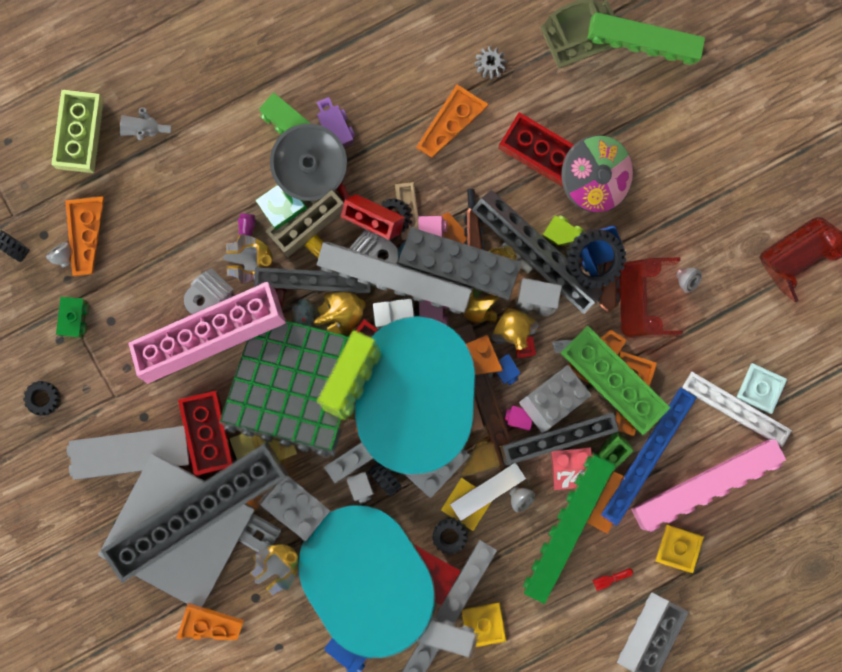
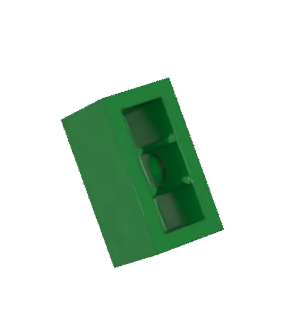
(72, 317)

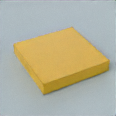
(461, 489)
(679, 549)
(487, 623)

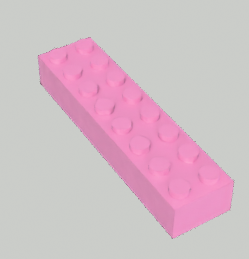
(207, 333)
(708, 484)

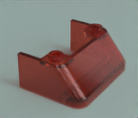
(799, 251)
(633, 299)

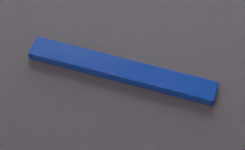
(648, 457)

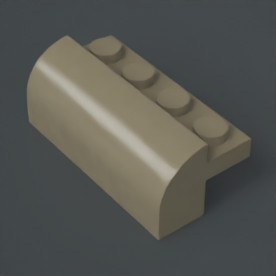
(306, 224)

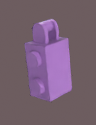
(334, 120)

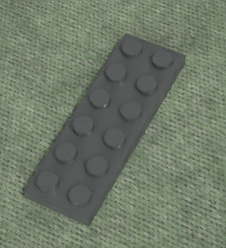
(460, 263)

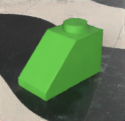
(616, 449)

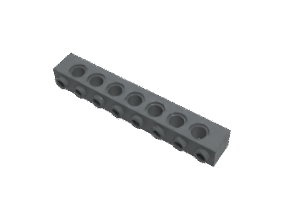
(534, 249)

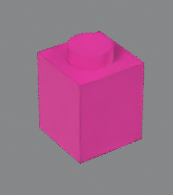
(518, 418)

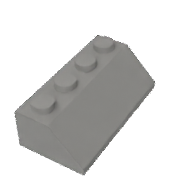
(653, 635)

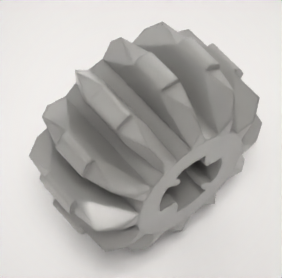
(488, 69)

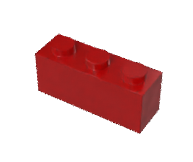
(372, 217)

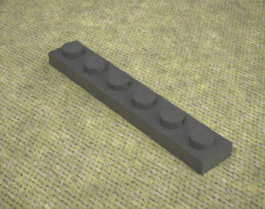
(308, 280)

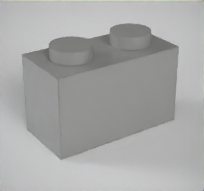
(360, 487)

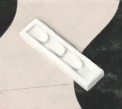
(487, 491)

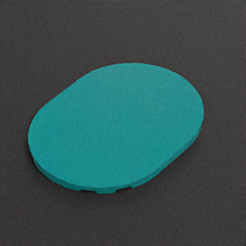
(418, 398)
(367, 582)

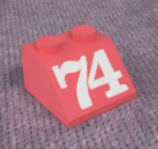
(567, 466)

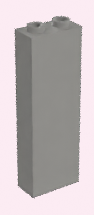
(126, 452)

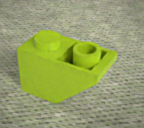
(561, 232)

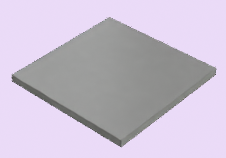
(195, 565)

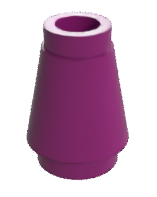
(246, 224)

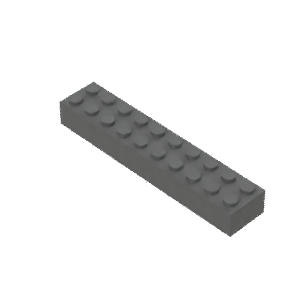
(194, 512)

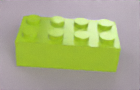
(349, 375)

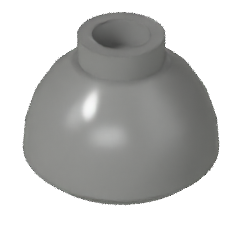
(60, 255)
(689, 278)
(521, 498)

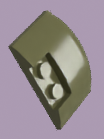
(568, 32)

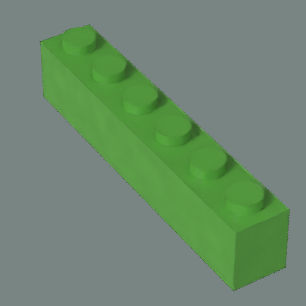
(645, 38)

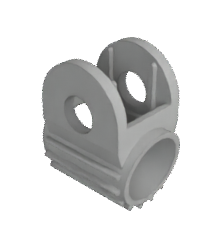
(373, 245)
(210, 287)

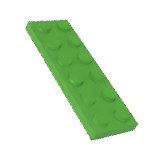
(615, 380)

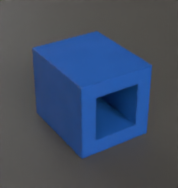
(509, 372)

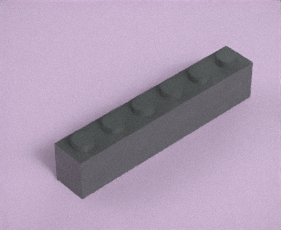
(558, 438)

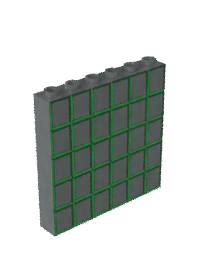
(280, 387)

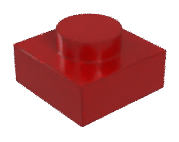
(529, 351)

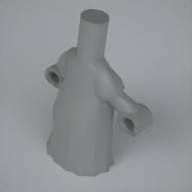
(142, 127)

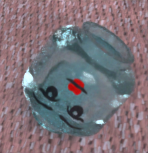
(304, 312)

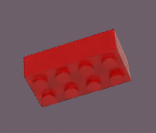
(536, 147)
(204, 433)
(442, 574)

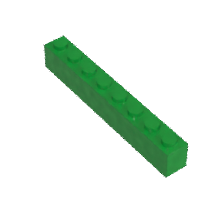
(568, 528)

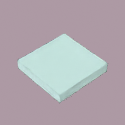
(761, 388)

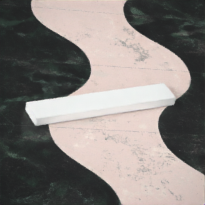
(736, 409)

